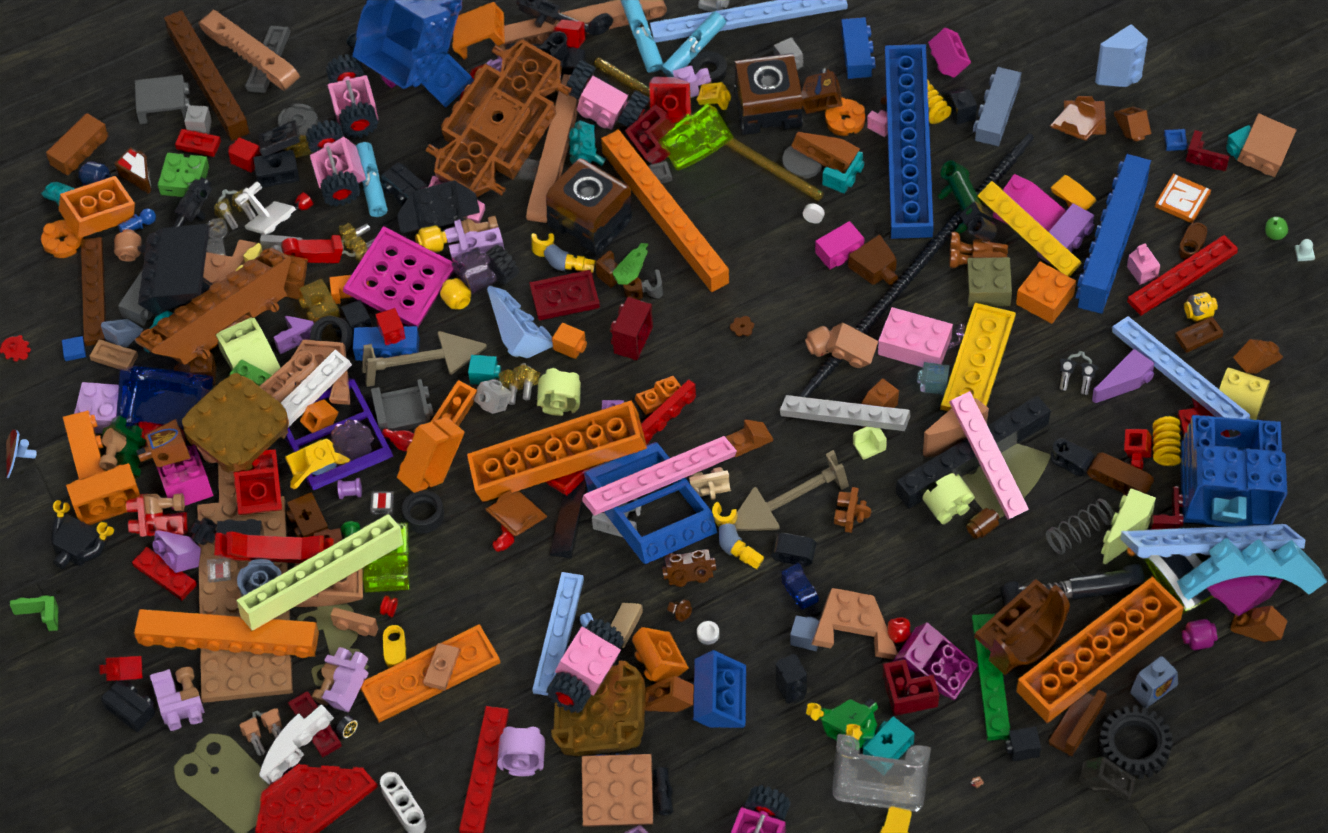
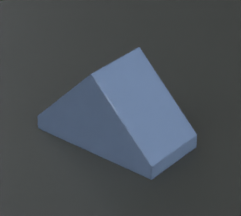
(121, 332)

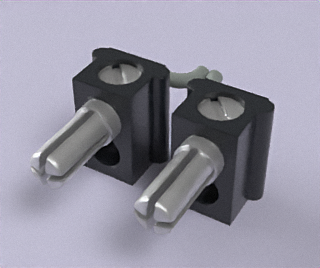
(1068, 366)

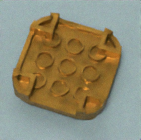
(235, 423)
(609, 719)

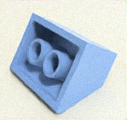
(1121, 58)

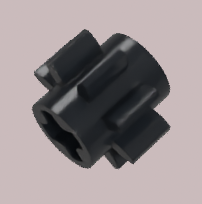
(203, 531)

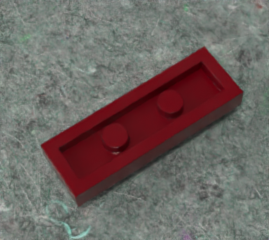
(325, 739)

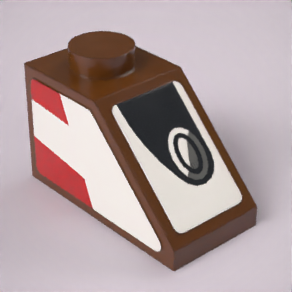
(135, 169)

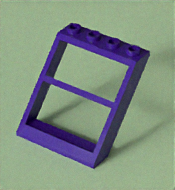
(352, 466)

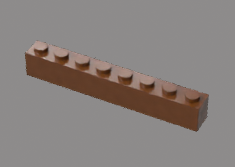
(206, 75)

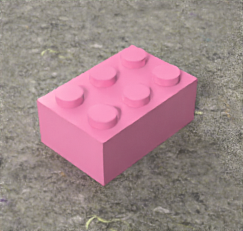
(914, 338)

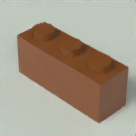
(77, 144)

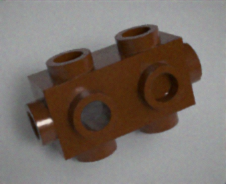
(689, 567)

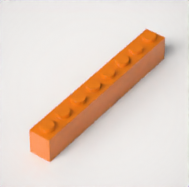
(225, 633)

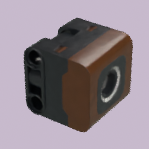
(768, 93)
(589, 205)

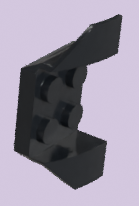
(437, 206)

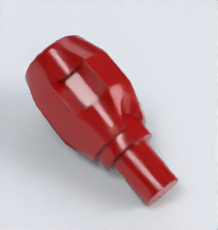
(400, 439)

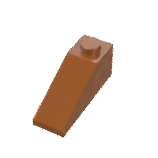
(826, 150)

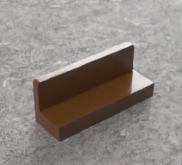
(1077, 722)

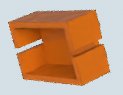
(430, 454)

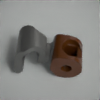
(636, 288)

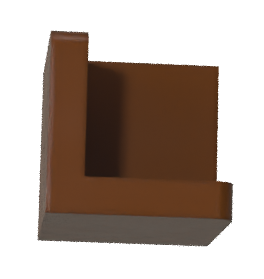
(605, 268)

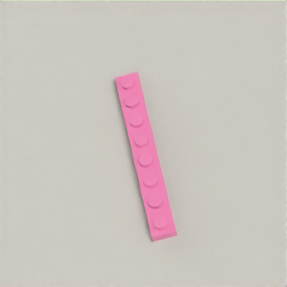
(658, 475)

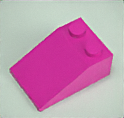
(1033, 201)

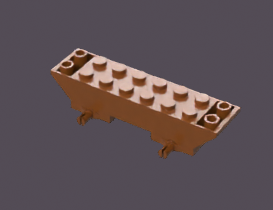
(245, 291)

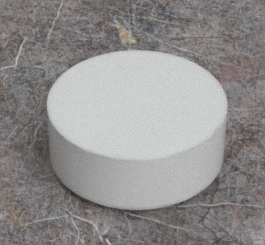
(813, 213)
(708, 632)

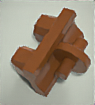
(850, 500)

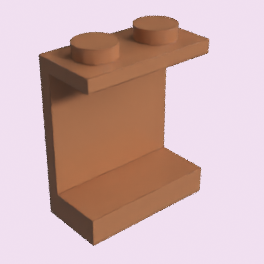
(1266, 145)

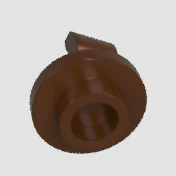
(682, 609)

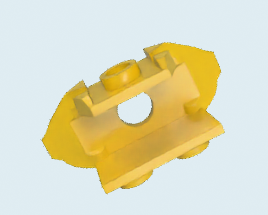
(311, 459)

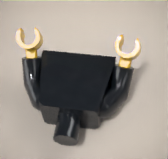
(75, 539)

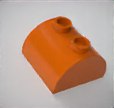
(658, 654)

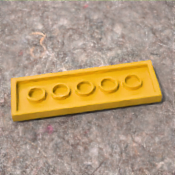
(979, 354)

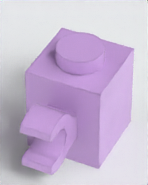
(687, 74)

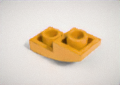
(1073, 193)

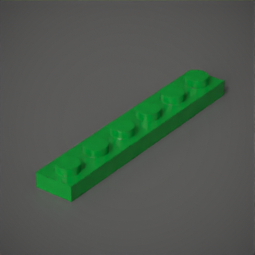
(991, 687)

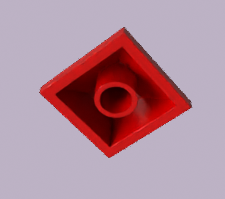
(671, 96)

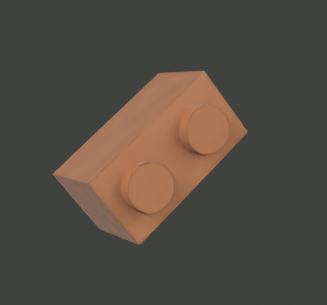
(851, 345)

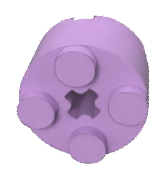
(521, 751)

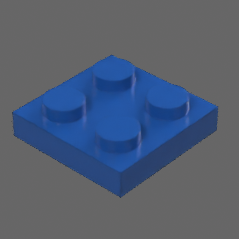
(448, 81)

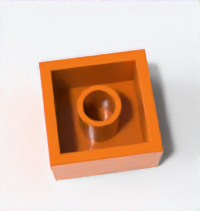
(1046, 292)

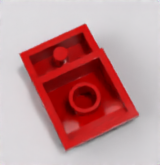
(260, 486)

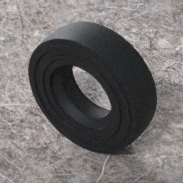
(713, 58)

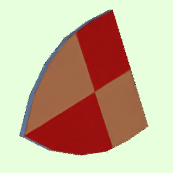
(14, 450)

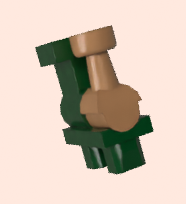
(123, 444)

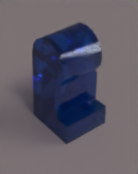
(799, 586)

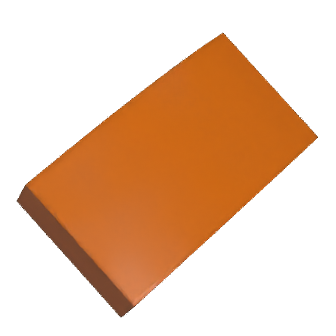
(653, 398)

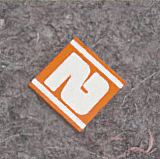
(1182, 198)

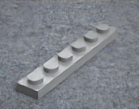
(845, 413)

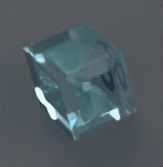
(933, 378)

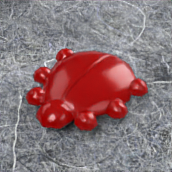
(15, 348)

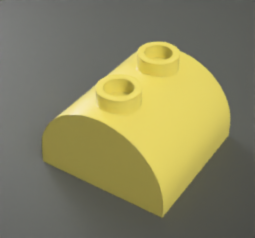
(1245, 390)

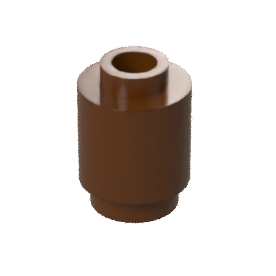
(983, 523)

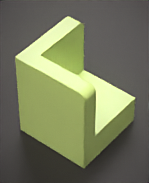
(869, 441)

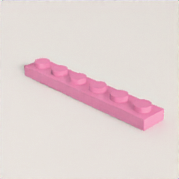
(988, 455)

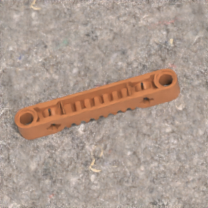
(230, 35)
(281, 384)

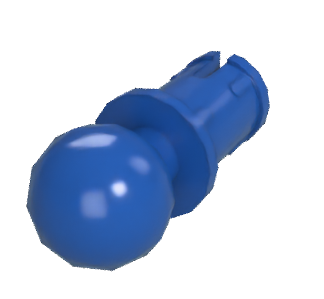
(147, 217)

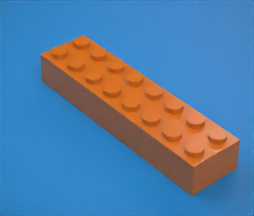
(557, 451)
(1099, 649)

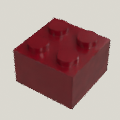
(631, 328)

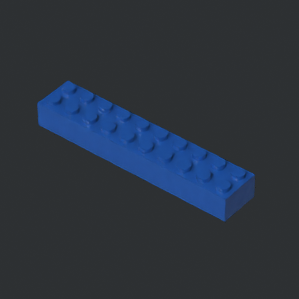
(908, 141)

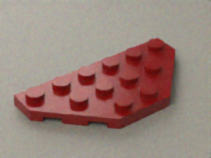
(311, 798)

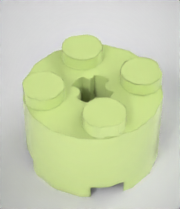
(558, 392)
(948, 498)

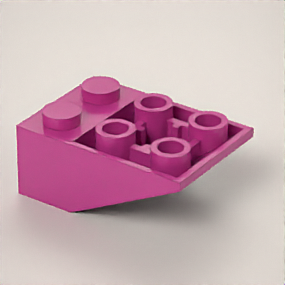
(186, 478)

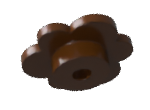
(742, 326)

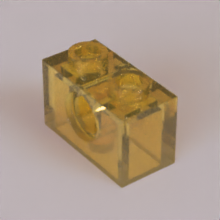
(317, 294)

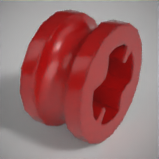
(388, 606)

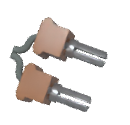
(251, 727)

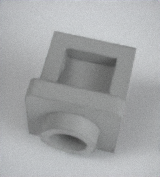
(713, 5)

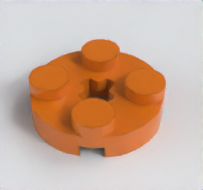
(842, 127)
(52, 243)

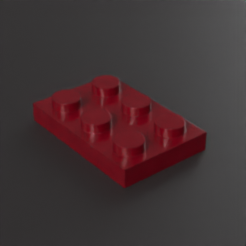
(564, 295)

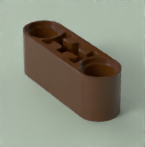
(1119, 474)

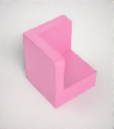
(878, 122)

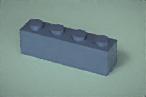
(997, 106)

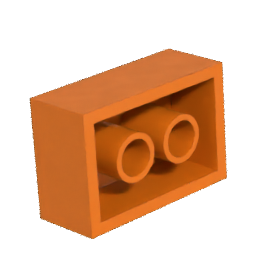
(96, 207)
(103, 494)

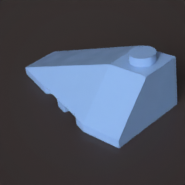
(517, 327)

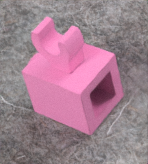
(1143, 264)

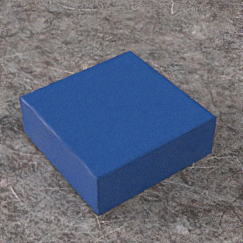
(1175, 139)
(73, 348)

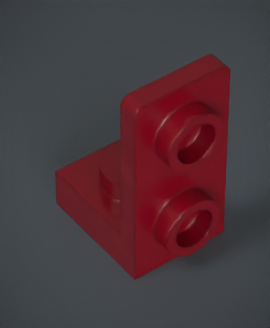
(1199, 156)
(1170, 522)

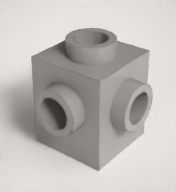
(492, 396)

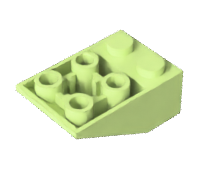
(247, 343)
(1134, 515)

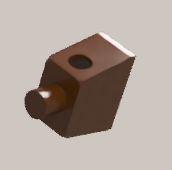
(874, 262)

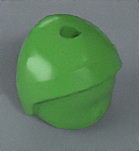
(1276, 228)

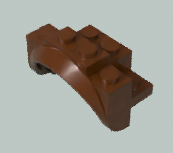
(1019, 634)

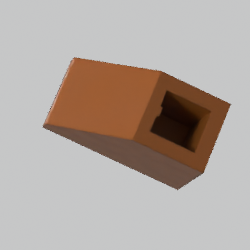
(1257, 355)
(1260, 624)

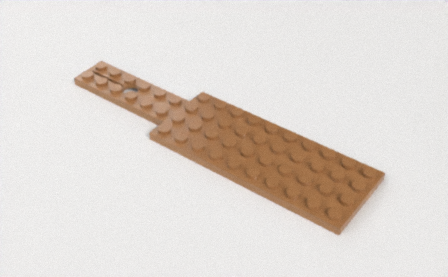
(223, 672)

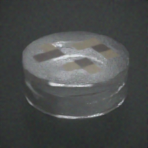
(218, 228)

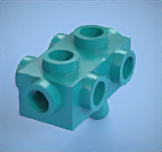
(583, 143)

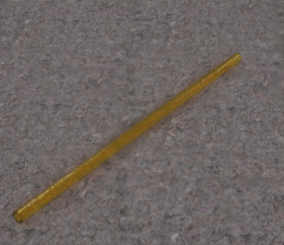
(733, 143)

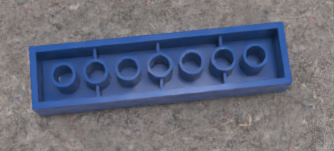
(1113, 233)

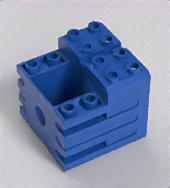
(405, 37)
(1232, 467)

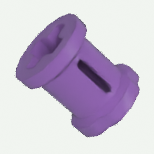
(349, 488)

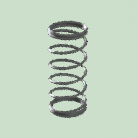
(1102, 514)

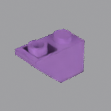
(176, 550)

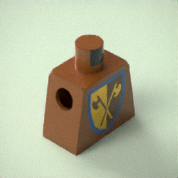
(165, 445)

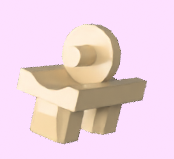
(710, 483)

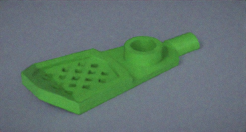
(631, 265)

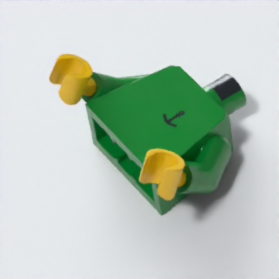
(847, 719)

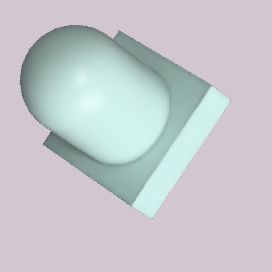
(1305, 250)

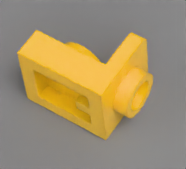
(713, 94)

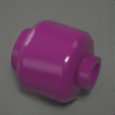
(1199, 634)

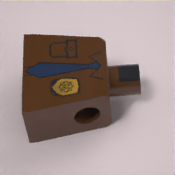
(821, 92)

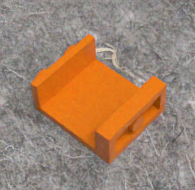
(477, 26)

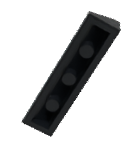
(568, 522)

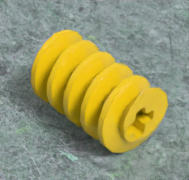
(937, 107)
(1166, 441)

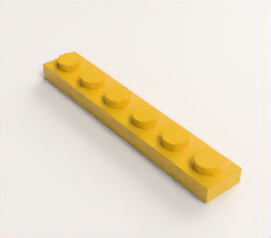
(1029, 229)

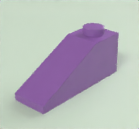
(1125, 377)

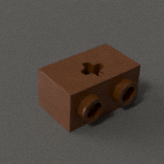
(306, 516)

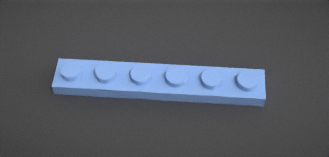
(558, 630)

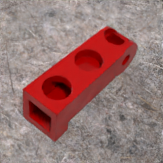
(314, 250)

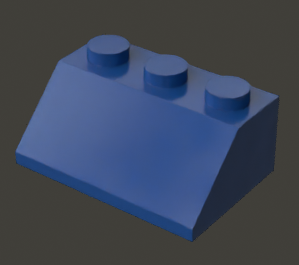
(719, 691)

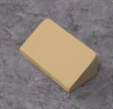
(626, 619)

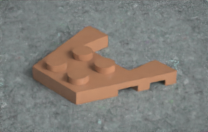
(219, 266)
(321, 350)
(853, 614)

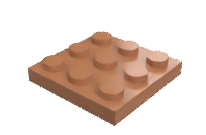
(617, 790)

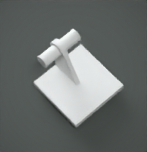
(266, 218)

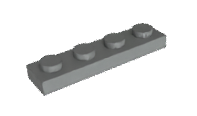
(275, 41)

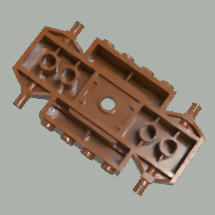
(482, 145)

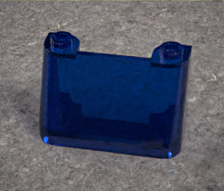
(159, 394)

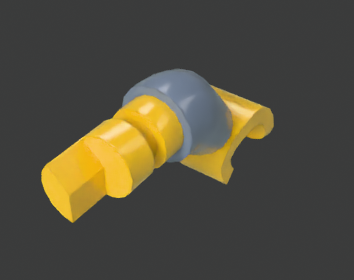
(558, 258)
(729, 538)

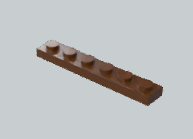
(93, 290)

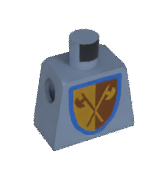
(1158, 680)

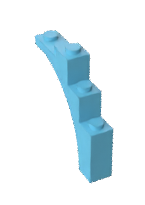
(1255, 560)

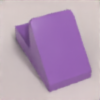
(297, 331)

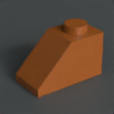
(1133, 122)
(882, 395)
(669, 695)

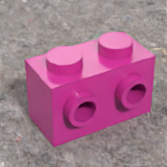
(949, 52)
(838, 244)

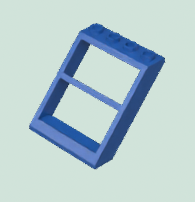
(663, 540)

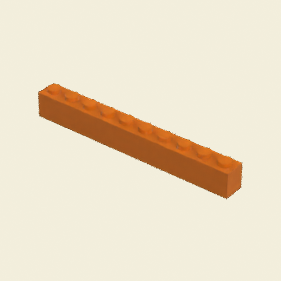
(665, 211)

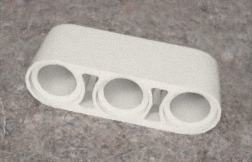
(401, 794)

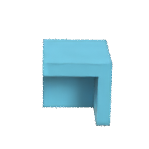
(1229, 510)

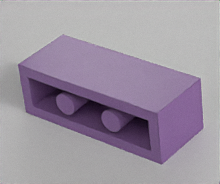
(1072, 228)

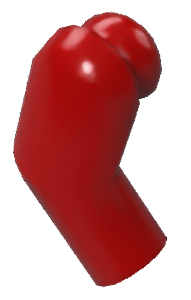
(503, 541)

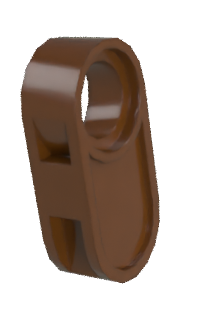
(1194, 237)

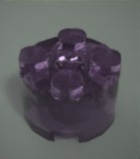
(473, 269)

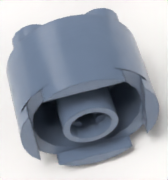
(256, 574)

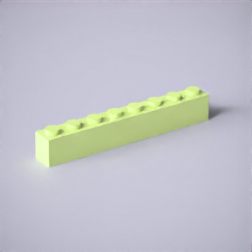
(320, 572)

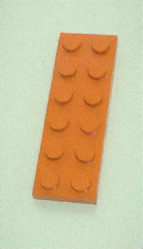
(403, 683)

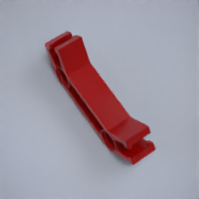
(273, 548)

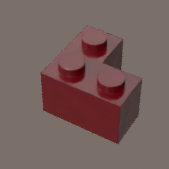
(649, 131)
(908, 694)

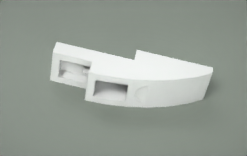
(285, 749)

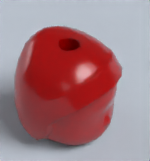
(899, 629)

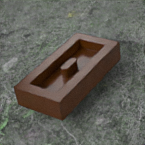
(1199, 334)

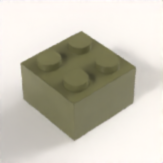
(989, 281)

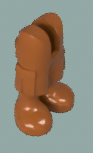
(978, 249)

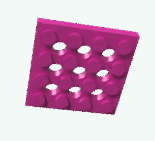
(395, 265)

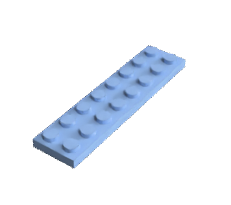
(1200, 540)

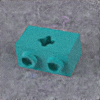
(890, 741)

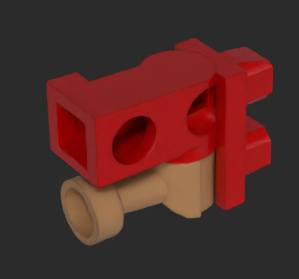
(151, 514)

